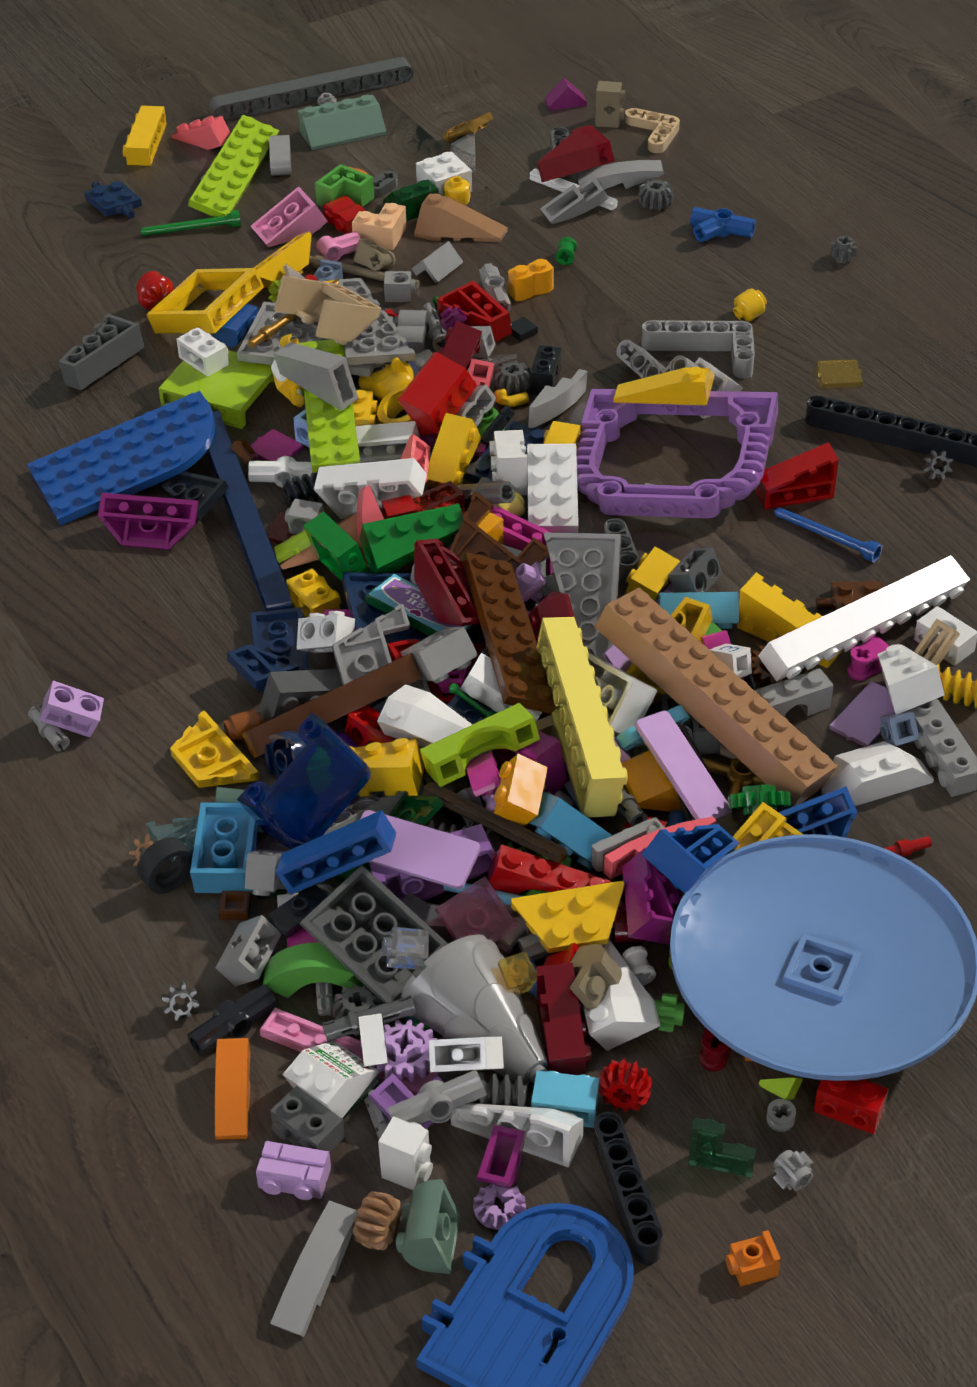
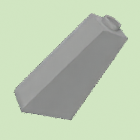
(318, 373)

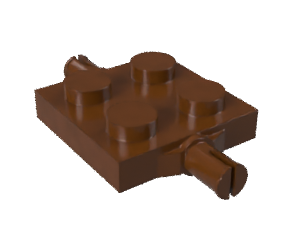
(848, 592)

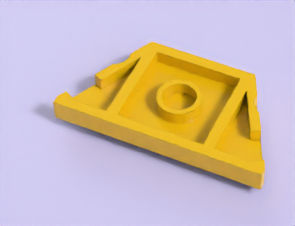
(211, 756)
(571, 915)

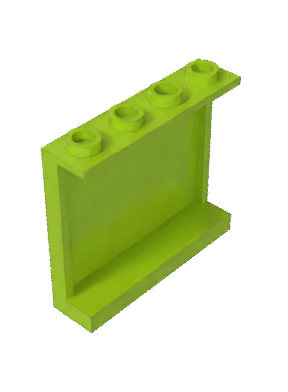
(226, 391)

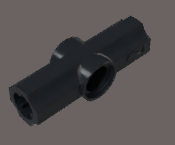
(232, 1019)

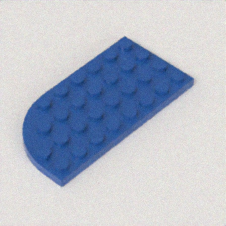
(125, 457)

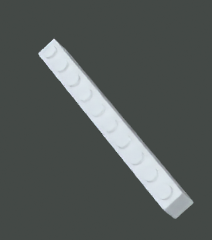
(863, 619)

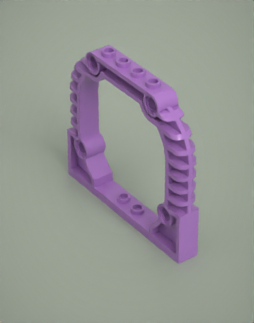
(755, 423)

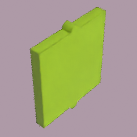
(292, 546)

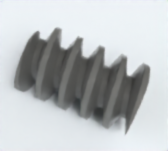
(504, 1092)

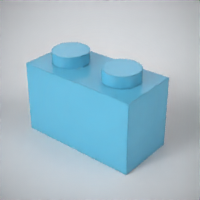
(567, 1094)

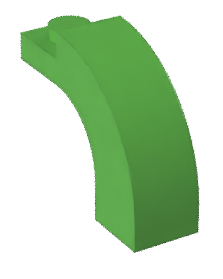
(305, 965)

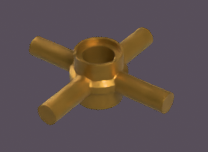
(737, 774)

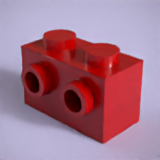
(852, 1102)

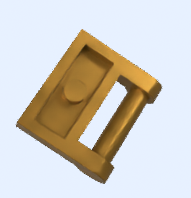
(467, 127)

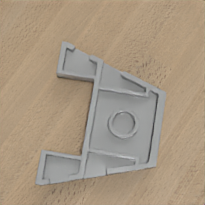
(367, 649)

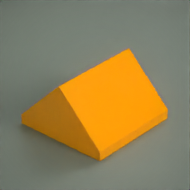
(650, 784)

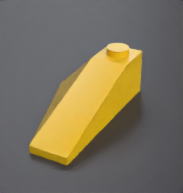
(677, 387)

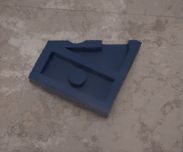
(256, 664)

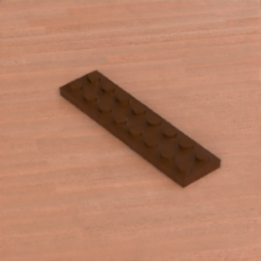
(508, 633)

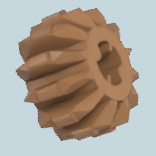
(377, 1220)

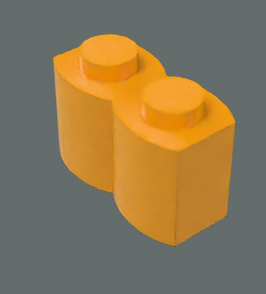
(530, 280)

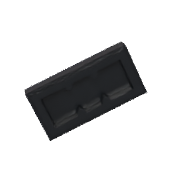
(291, 913)

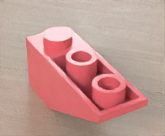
(205, 134)

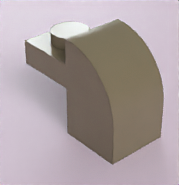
(593, 974)

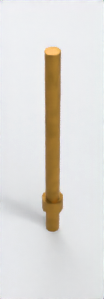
(267, 332)

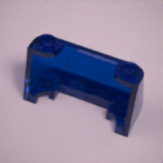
(310, 789)

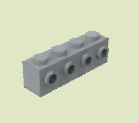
(945, 748)

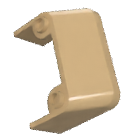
(337, 309)

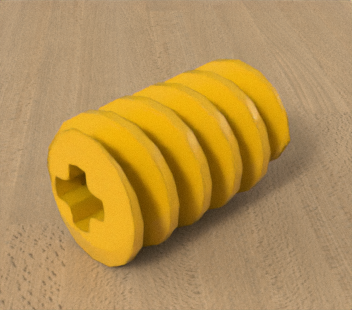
(958, 687)

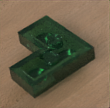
(711, 1151)

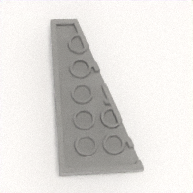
(380, 340)
(589, 572)

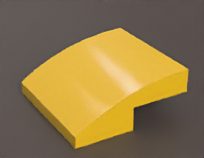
(763, 825)

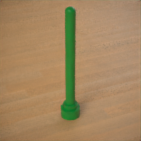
(231, 219)

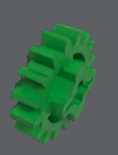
(753, 797)

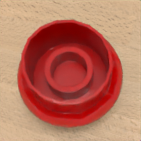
(153, 289)

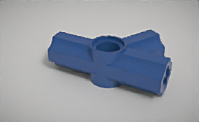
(720, 223)

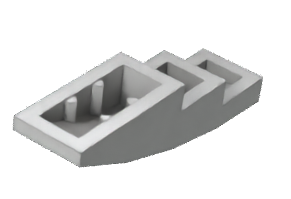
(627, 172)
(557, 399)
(315, 1268)

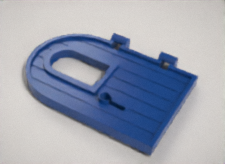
(504, 1334)

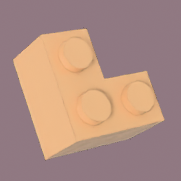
(382, 228)

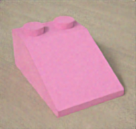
(289, 218)

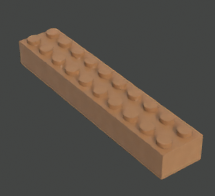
(715, 696)

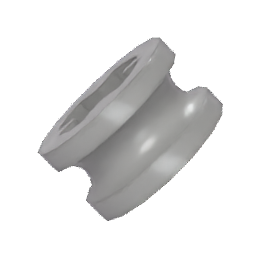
(776, 1108)

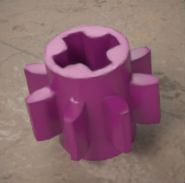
(451, 316)

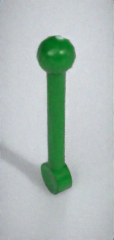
(454, 689)

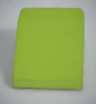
(782, 1087)

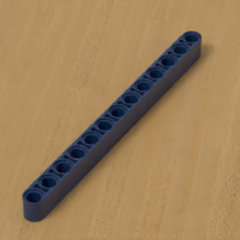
(247, 522)

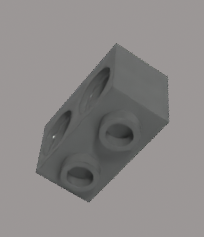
(696, 571)

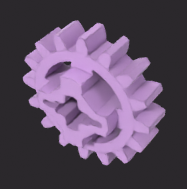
(406, 1050)

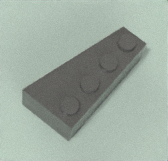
(101, 351)

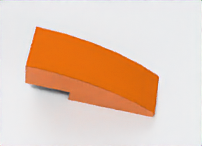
(232, 1088)

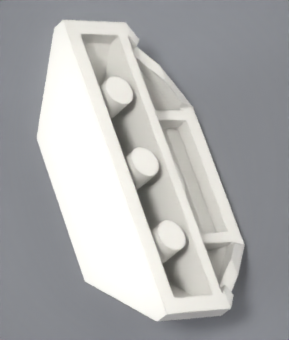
(877, 773)

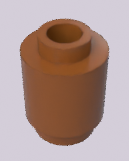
(242, 722)

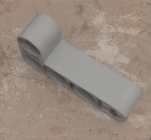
(646, 365)

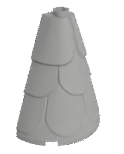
(467, 998)

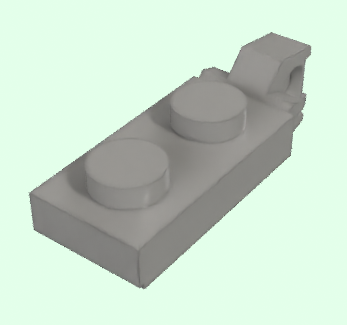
(610, 844)

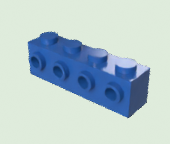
(336, 852)

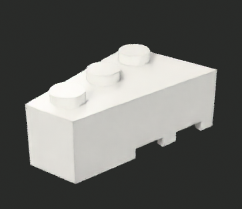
(909, 678)

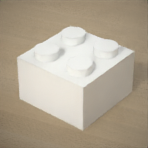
(441, 169)

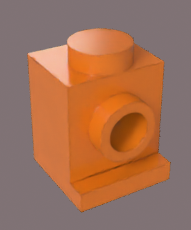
(753, 1259)

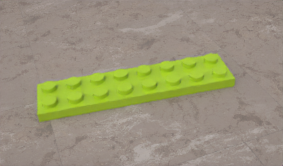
(233, 168)
(329, 429)

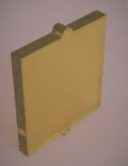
(839, 373)

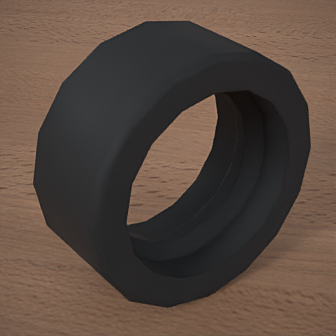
(156, 856)

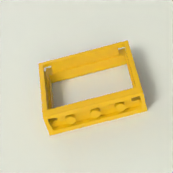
(239, 288)

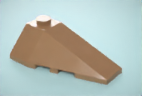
(448, 218)

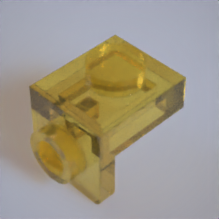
(518, 972)

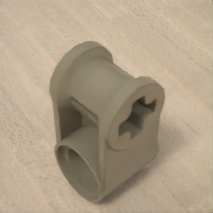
(373, 255)

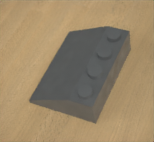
(353, 930)

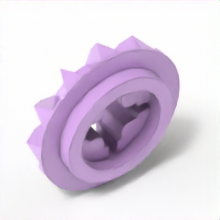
(490, 1214)

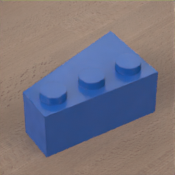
(689, 854)

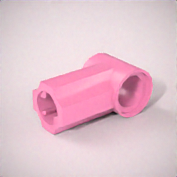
(336, 247)

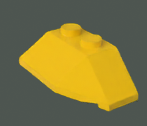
(293, 253)

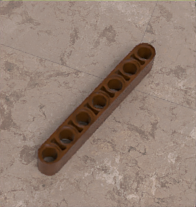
(338, 701)

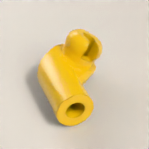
(510, 401)

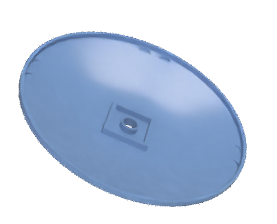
(878, 922)

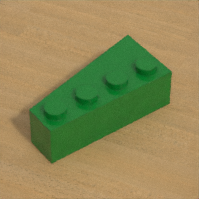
(391, 541)

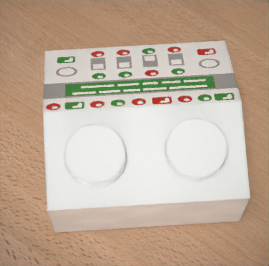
(331, 1076)

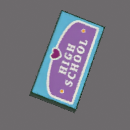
(399, 591)

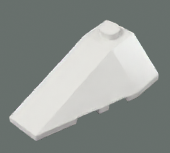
(419, 715)
(548, 1131)

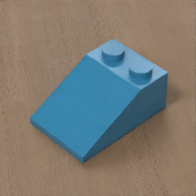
(221, 847)

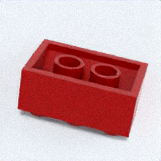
(436, 390)

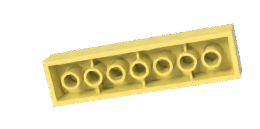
(581, 719)

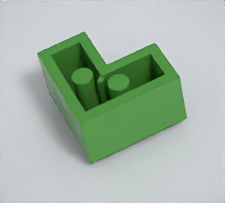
(345, 182)

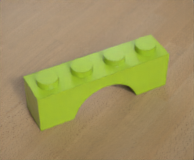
(507, 729)

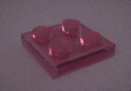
(476, 912)

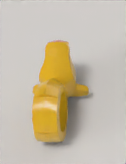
(387, 386)

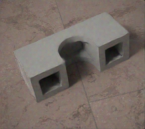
(809, 691)

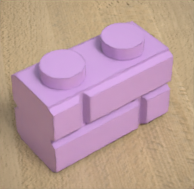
(293, 1170)

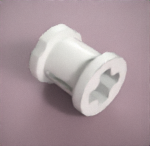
(637, 961)

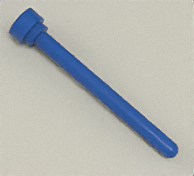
(869, 550)

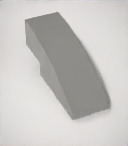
(575, 201)

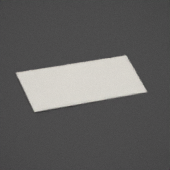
(372, 1040)

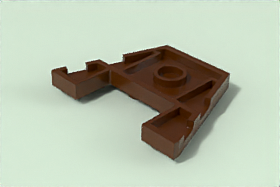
(476, 541)

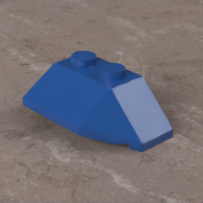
(823, 815)

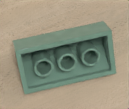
(341, 122)

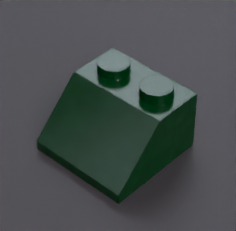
(412, 197)

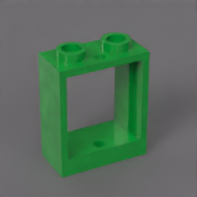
(334, 546)

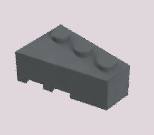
(293, 688)

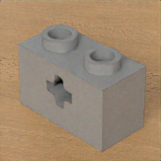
(248, 950)

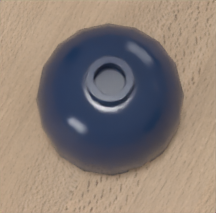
(282, 751)

